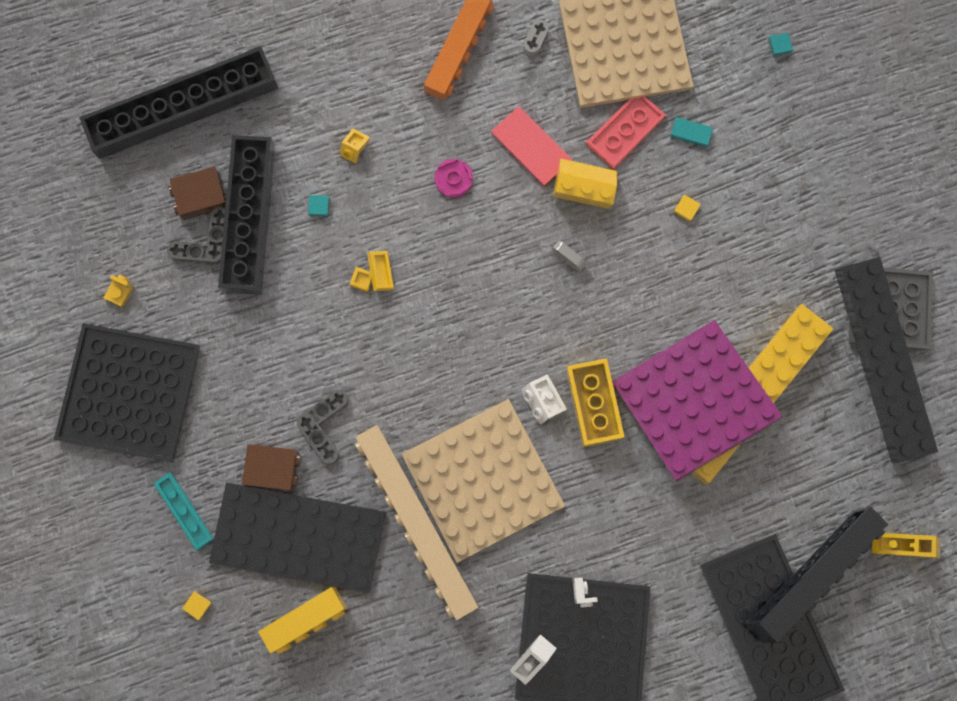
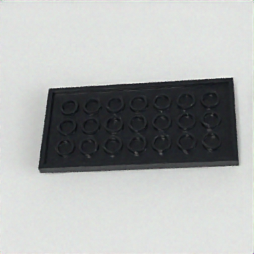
(297, 537)
(777, 671)

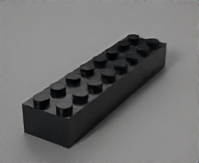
(246, 215)
(817, 575)

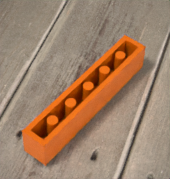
(457, 48)

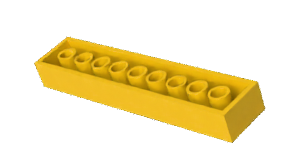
(779, 365)

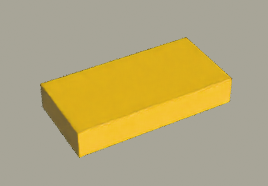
(380, 271)

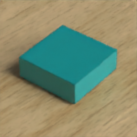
(780, 44)
(318, 205)

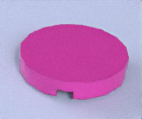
(453, 178)

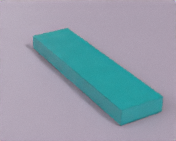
(184, 511)

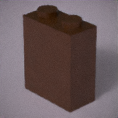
(197, 193)
(271, 467)

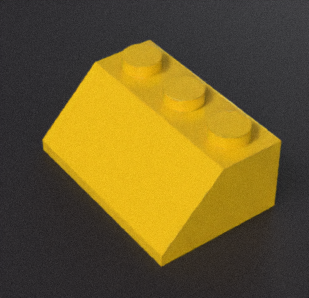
(585, 184)

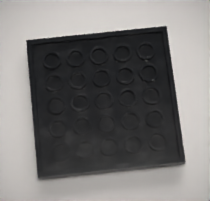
(127, 392)
(597, 646)

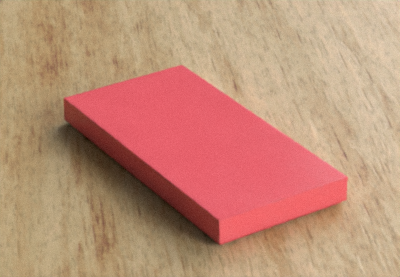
(625, 130)
(530, 145)

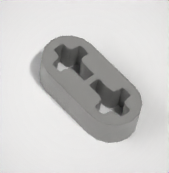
(532, 36)
(569, 256)

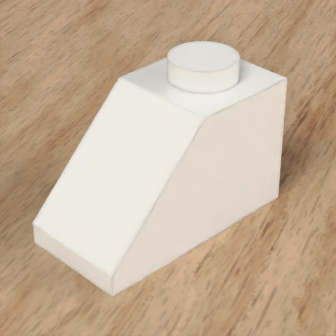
(533, 659)

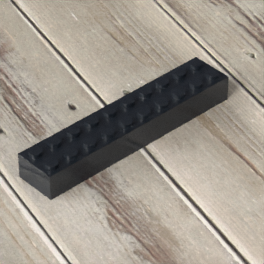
(178, 103)
(886, 360)

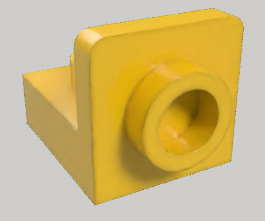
(353, 145)
(118, 290)

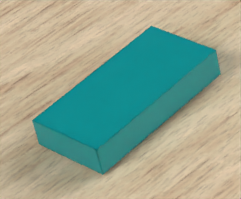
(691, 132)

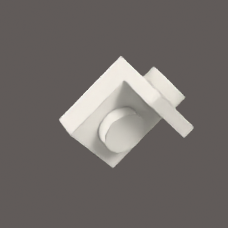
(580, 588)

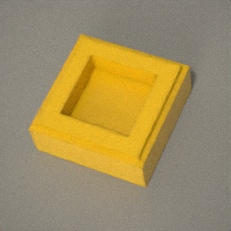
(687, 208)
(361, 279)
(197, 605)

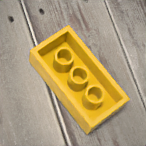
(594, 403)
(303, 620)

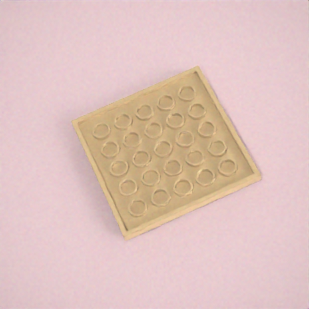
(624, 49)
(483, 480)

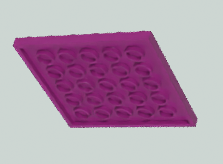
(696, 400)

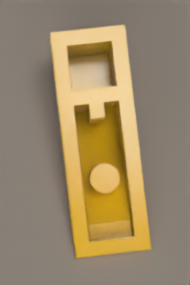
(907, 545)

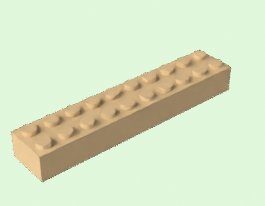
(417, 523)

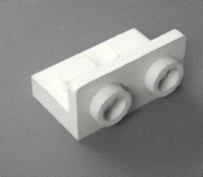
(543, 399)

